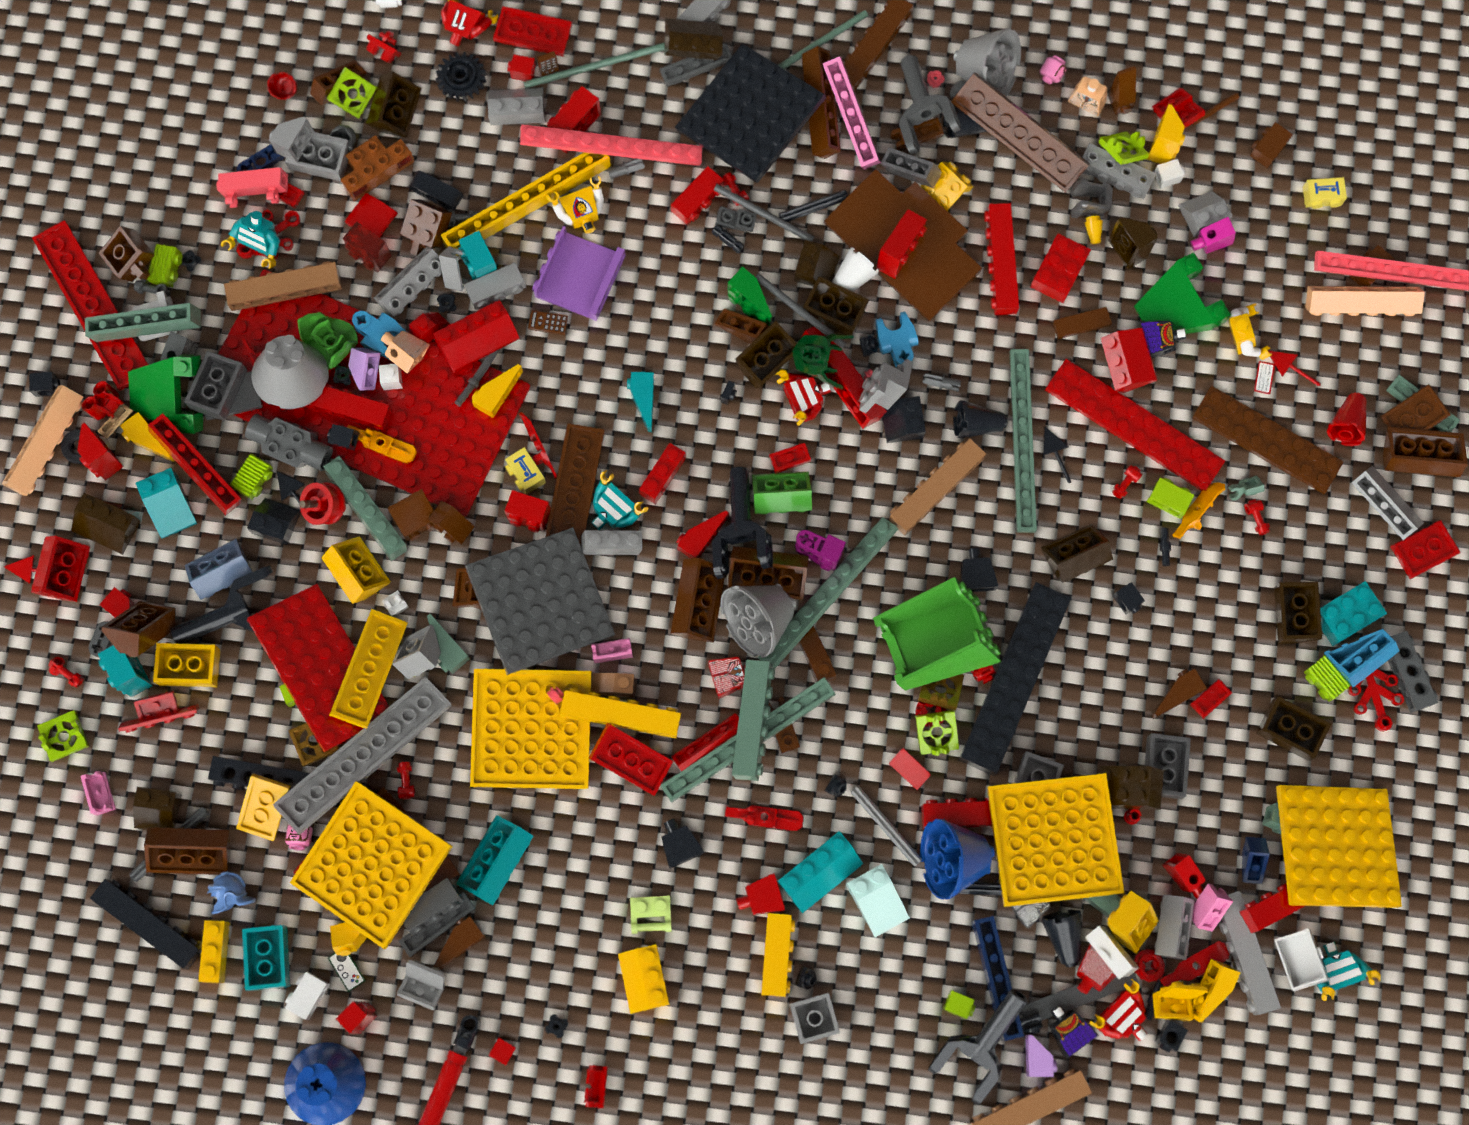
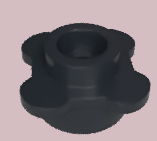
(189, 255)
(442, 299)
(339, 370)
(550, 1028)

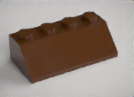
(1424, 452)
(787, 570)
(697, 601)
(140, 627)
(186, 851)

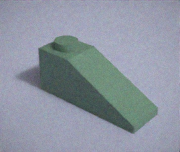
(451, 655)

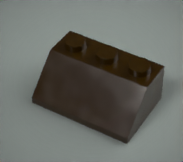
(693, 39)
(393, 105)
(1132, 240)
(836, 306)
(766, 355)
(104, 523)
(1077, 553)
(1298, 612)

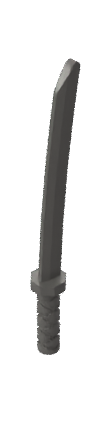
(474, 382)

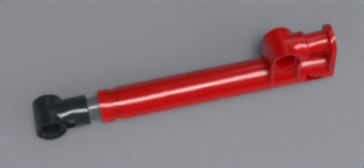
(449, 1074)

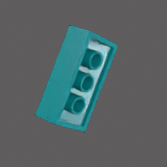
(494, 860)
(820, 872)

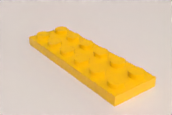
(368, 669)

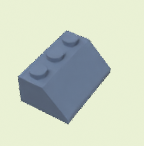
(217, 569)

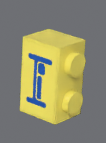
(1324, 192)
(525, 471)

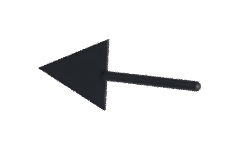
(1054, 444)
(288, 486)

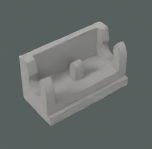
(451, 269)

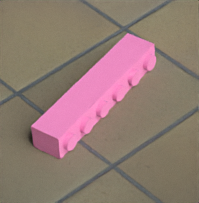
(851, 113)

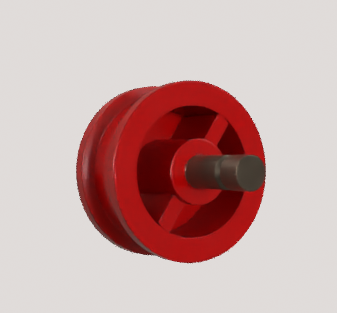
(322, 503)

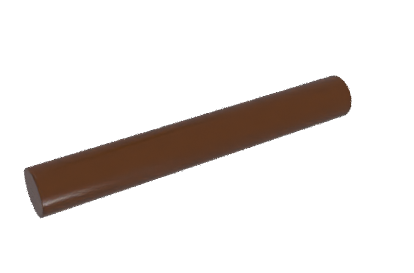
(1214, 109)

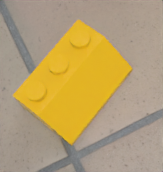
(1167, 138)
(355, 569)
(643, 979)

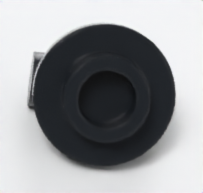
(869, 345)
(836, 786)
(806, 978)
(1031, 1023)

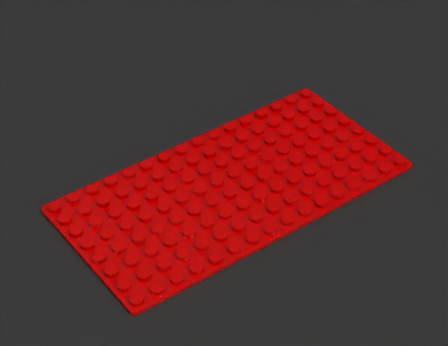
(451, 441)

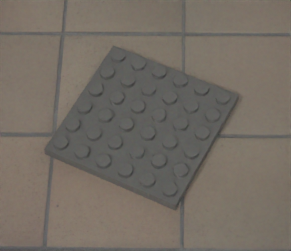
(539, 601)

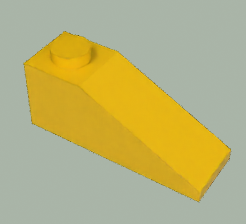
(494, 393)
(137, 431)
(1220, 980)

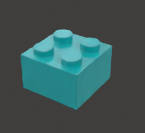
(476, 255)

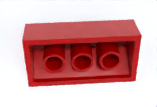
(476, 336)

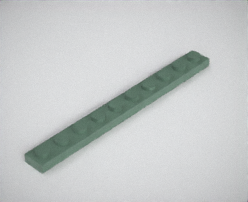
(1022, 441)
(831, 589)
(724, 754)

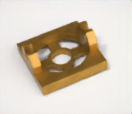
(941, 699)
(306, 759)

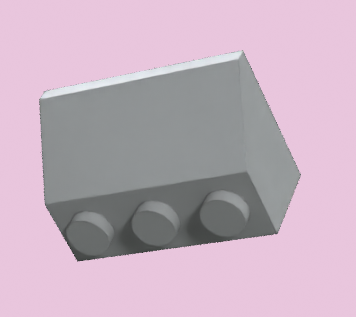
(516, 106)
(323, 157)

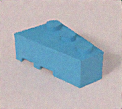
(1363, 656)

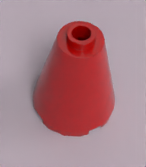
(1350, 421)

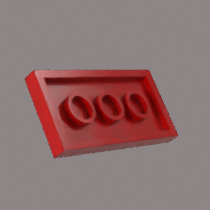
(532, 31)
(630, 759)

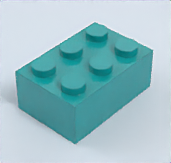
(1350, 613)
(124, 672)
(266, 957)

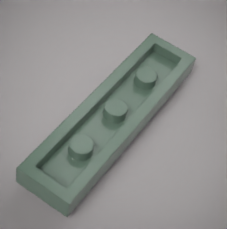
(1402, 389)

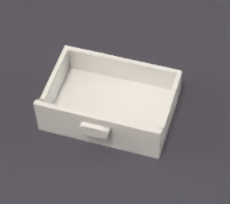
(1112, 952)
(1302, 959)

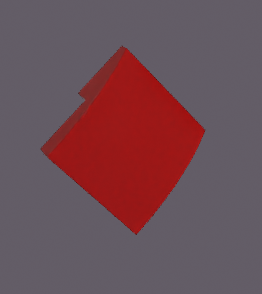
(1184, 106)
(372, 215)

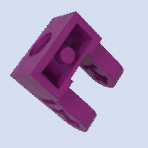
(825, 552)

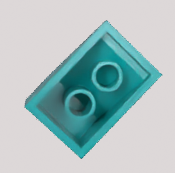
(166, 502)

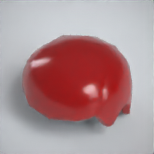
(282, 86)

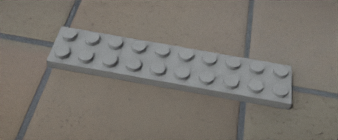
(361, 755)

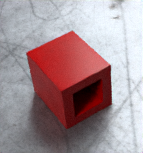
(522, 67)

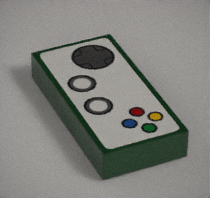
(347, 971)

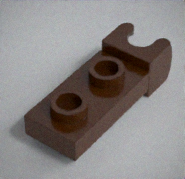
(925, 132)
(787, 737)

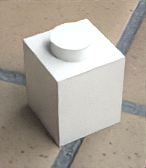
(1169, 173)
(390, 377)

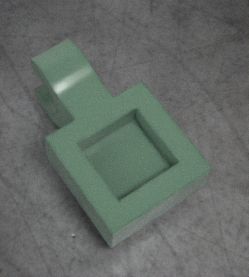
(1246, 486)

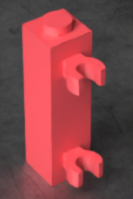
(252, 182)

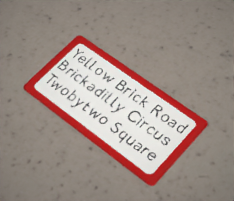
(1264, 377)

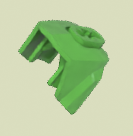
(322, 331)

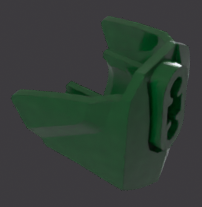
(813, 354)

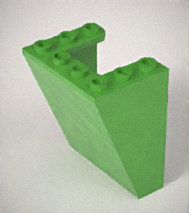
(938, 635)

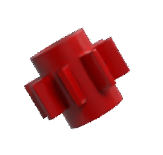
(983, 674)

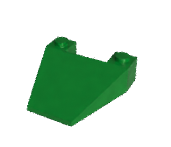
(1177, 301)
(157, 390)

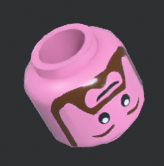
(1053, 70)
(296, 841)

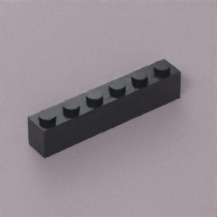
(146, 923)

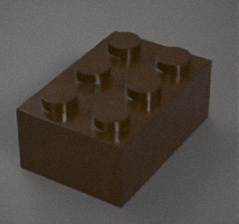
(1293, 728)
(1134, 786)

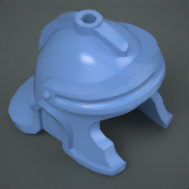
(229, 890)

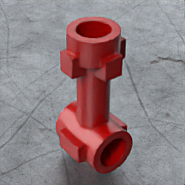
(729, 180)
(1132, 474)
(1254, 507)
(57, 667)
(406, 790)

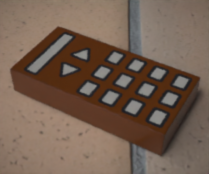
(548, 63)
(548, 322)

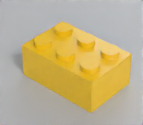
(186, 665)
(1132, 921)

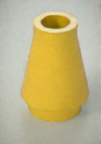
(1094, 228)

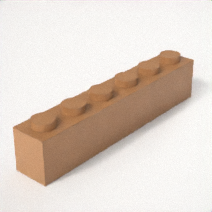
(282, 286)
(937, 487)
(1038, 1101)

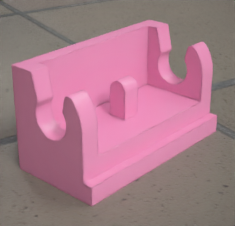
(612, 650)
(98, 793)
(1210, 908)

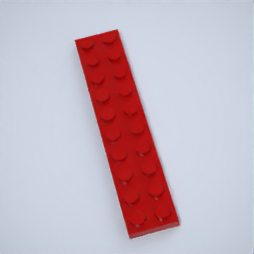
(87, 298)
(1135, 425)

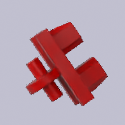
(375, 44)

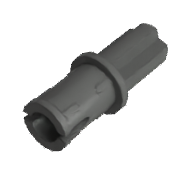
(626, 168)
(941, 381)

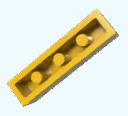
(777, 955)

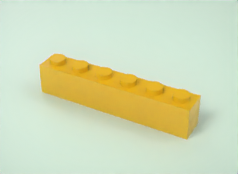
(620, 714)

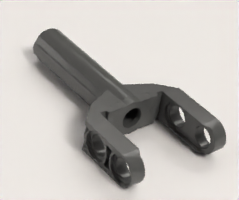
(924, 105)

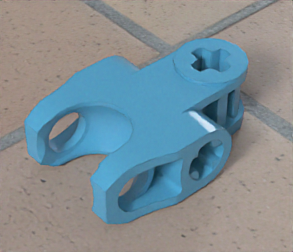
(375, 329)
(897, 341)

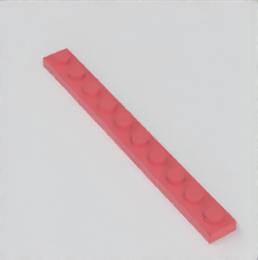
(610, 145)
(1391, 270)

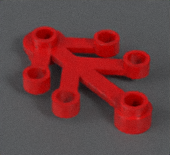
(278, 228)
(1374, 690)

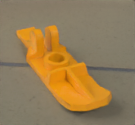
(391, 447)
(1198, 508)

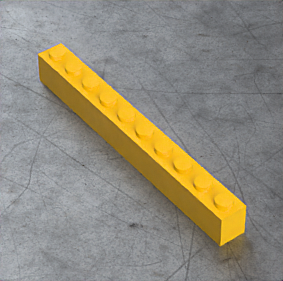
(529, 198)

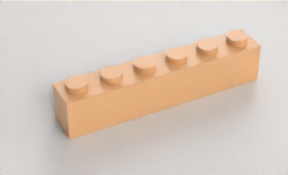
(1364, 300)
(42, 440)

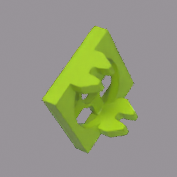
(369, 91)
(1114, 146)
(44, 729)
(952, 744)

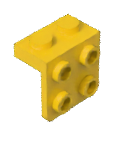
(949, 185)
(1176, 1001)

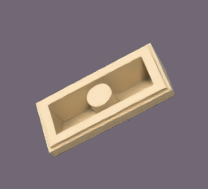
(112, 425)

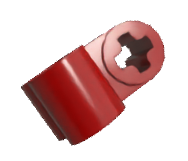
(103, 402)

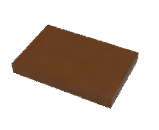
(1418, 411)

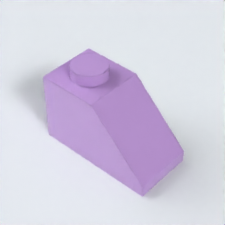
(364, 367)
(1038, 1059)

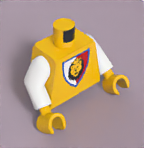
(580, 207)
(1243, 332)

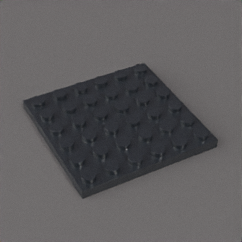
(750, 113)

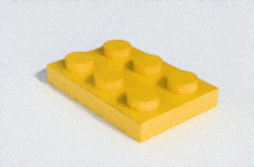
(257, 811)

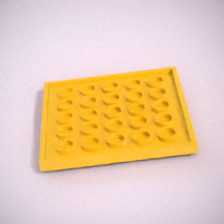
(520, 731)
(1055, 840)
(1338, 846)
(371, 864)

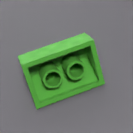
(782, 492)

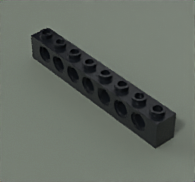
(221, 766)

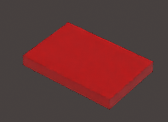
(1425, 549)

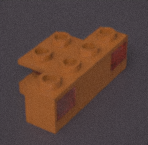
(374, 165)

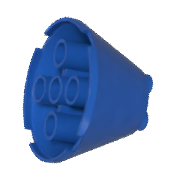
(953, 858)
(341, 1081)

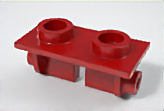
(596, 1094)

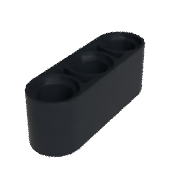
(435, 190)

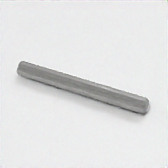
(886, 825)

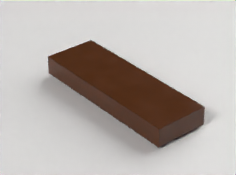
(1082, 323)

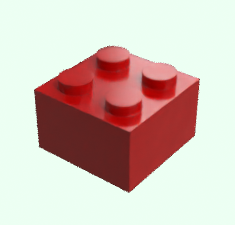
(527, 511)

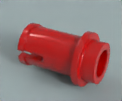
(1128, 818)

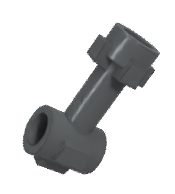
(460, 217)
(142, 286)

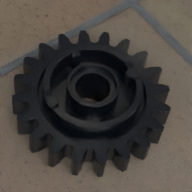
(457, 66)

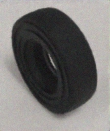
(66, 446)

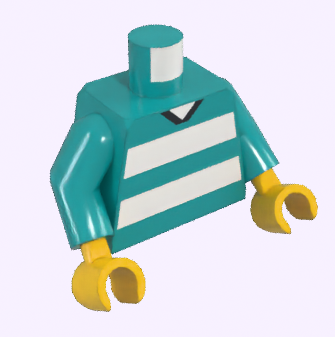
(256, 234)
(614, 506)
(1344, 970)

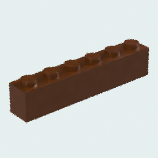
(876, 40)
(824, 122)

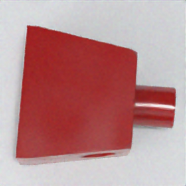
(1185, 873)
(762, 897)

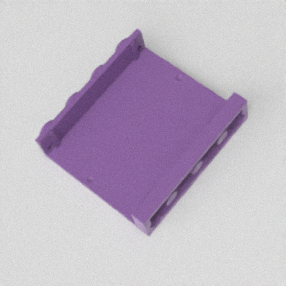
(578, 274)

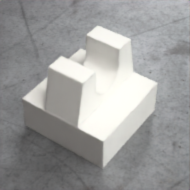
(395, 603)

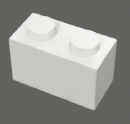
(307, 995)

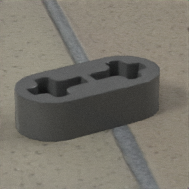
(97, 638)

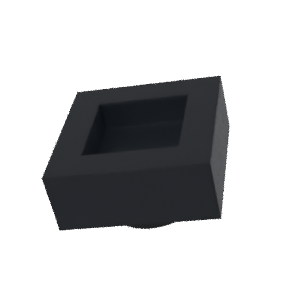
(729, 393)

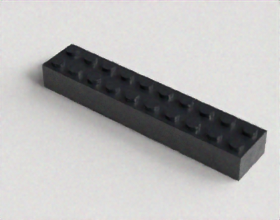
(1014, 679)

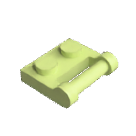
(650, 907)

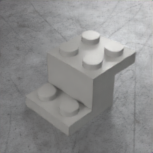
(885, 385)

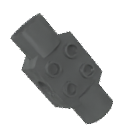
(288, 442)

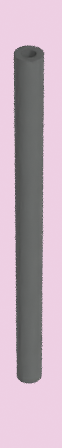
(765, 214)
(798, 309)

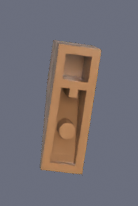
(613, 684)

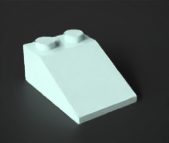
(877, 900)

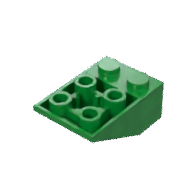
(747, 293)

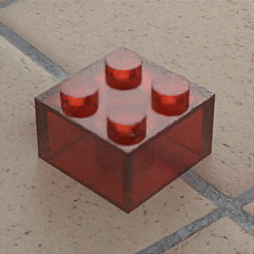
(366, 247)

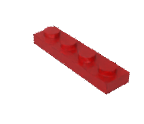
(706, 743)

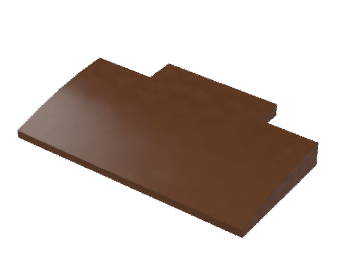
(937, 265)

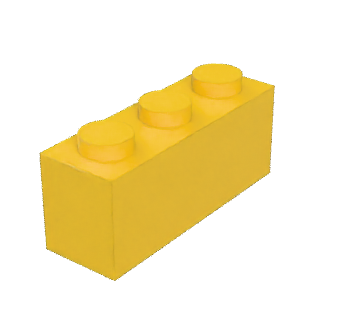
(214, 951)

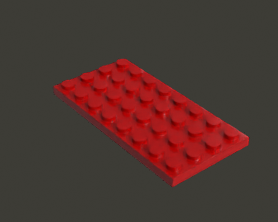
(311, 659)

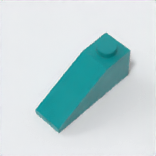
(642, 392)

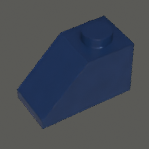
(1254, 860)

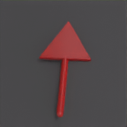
(1284, 361)
(23, 568)

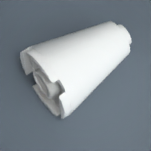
(854, 271)

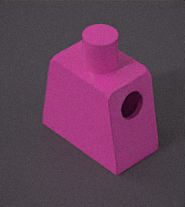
(1215, 236)

